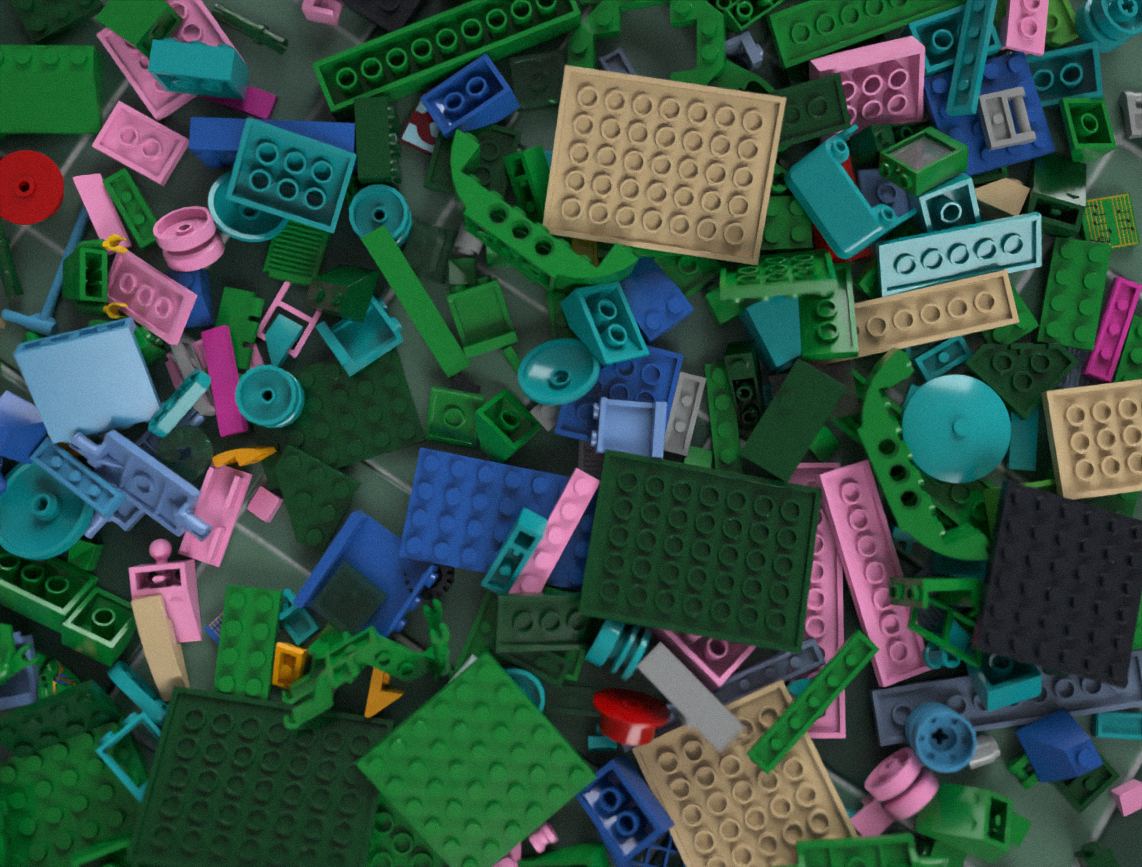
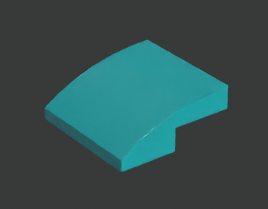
(938, 357)

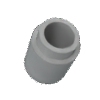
(467, 244)
(985, 752)

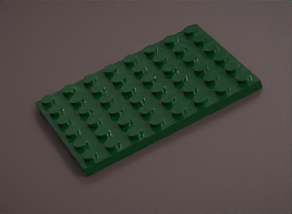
(701, 552)
(253, 793)

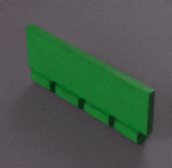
(236, 312)

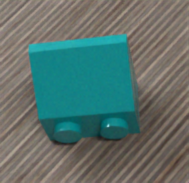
(1003, 680)

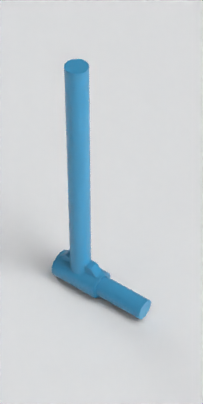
(43, 322)

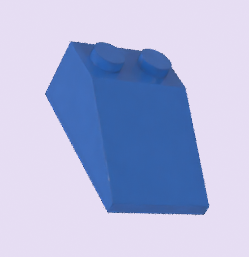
(470, 98)
(654, 300)

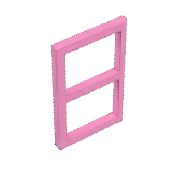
(278, 302)

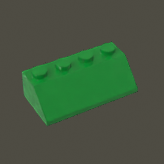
(43, 588)

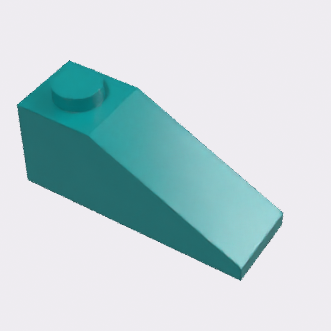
(515, 551)

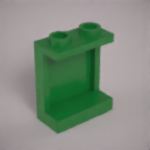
(140, 21)
(481, 316)
(950, 590)

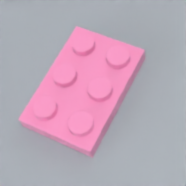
(141, 143)

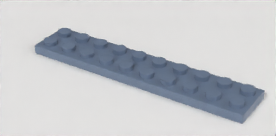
(1078, 695)

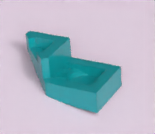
(281, 338)
(297, 620)

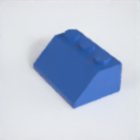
(624, 809)

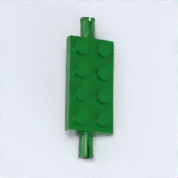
(863, 851)

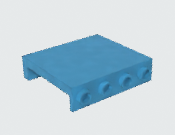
(89, 380)

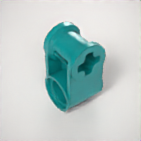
(935, 656)

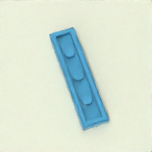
(78, 478)

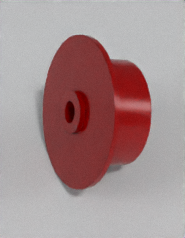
(29, 187)
(629, 715)

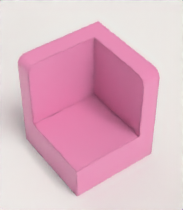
(322, 11)
(871, 818)

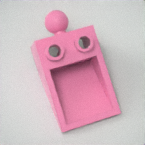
(178, 592)

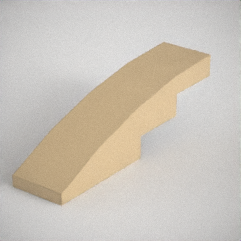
(160, 645)

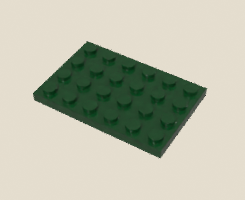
(347, 416)

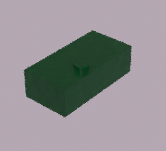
(792, 420)

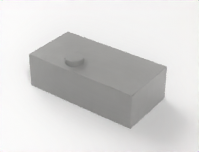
(691, 698)

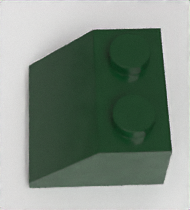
(343, 292)

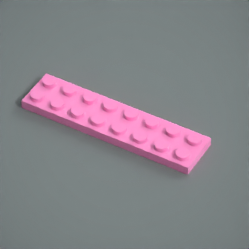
(868, 564)

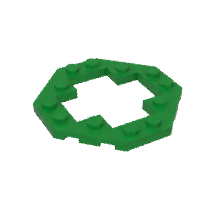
(606, 23)

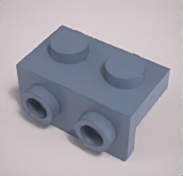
(744, 51)

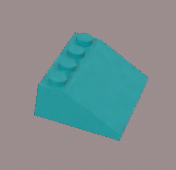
(290, 175)

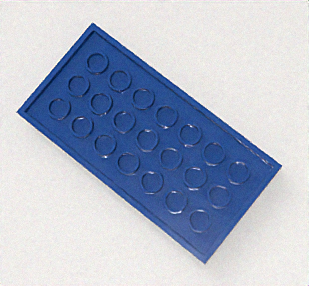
(469, 504)

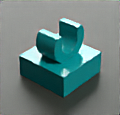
(898, 536)
(600, 742)

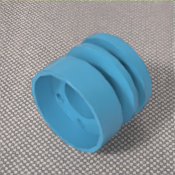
(951, 747)

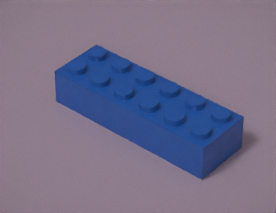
(218, 139)

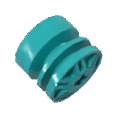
(621, 646)

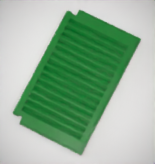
(296, 254)

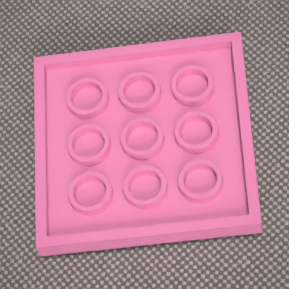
(196, 26)

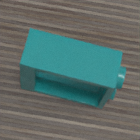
(110, 739)

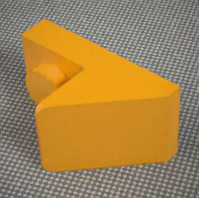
(288, 664)
(379, 695)

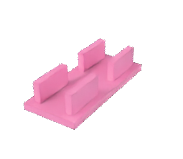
(1024, 26)
(219, 507)

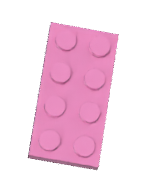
(150, 295)

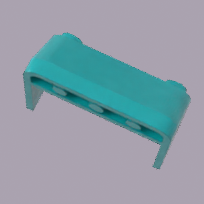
(836, 202)

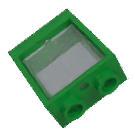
(923, 161)

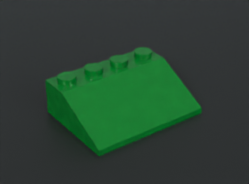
(51, 89)

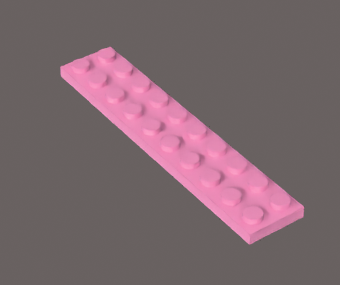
(825, 603)

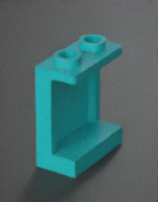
(362, 343)

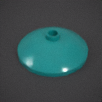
(231, 219)
(558, 371)

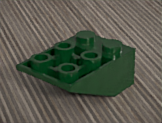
(1057, 194)

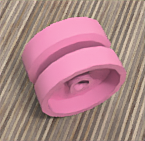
(189, 238)
(902, 784)

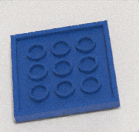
(999, 75)
(638, 380)

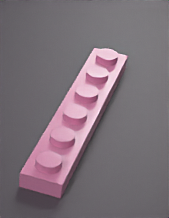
(558, 531)

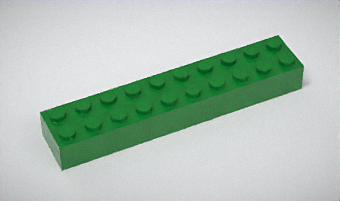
(439, 48)

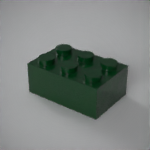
(377, 142)

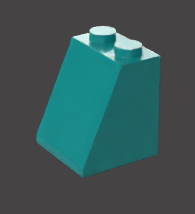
(775, 330)

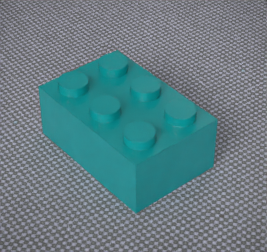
(941, 38)
(198, 69)

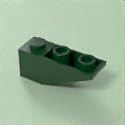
(875, 138)
(745, 382)

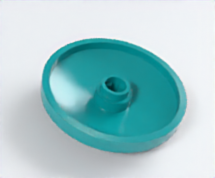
(955, 429)
(40, 514)

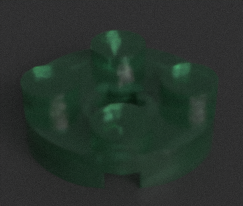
(181, 437)

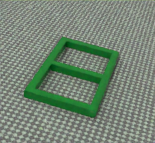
(943, 642)

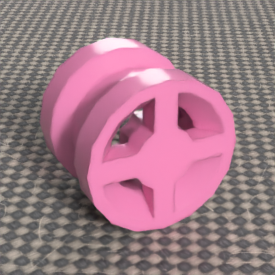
(543, 836)

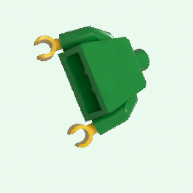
(86, 277)

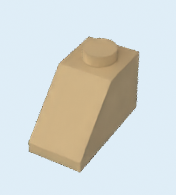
(1002, 198)

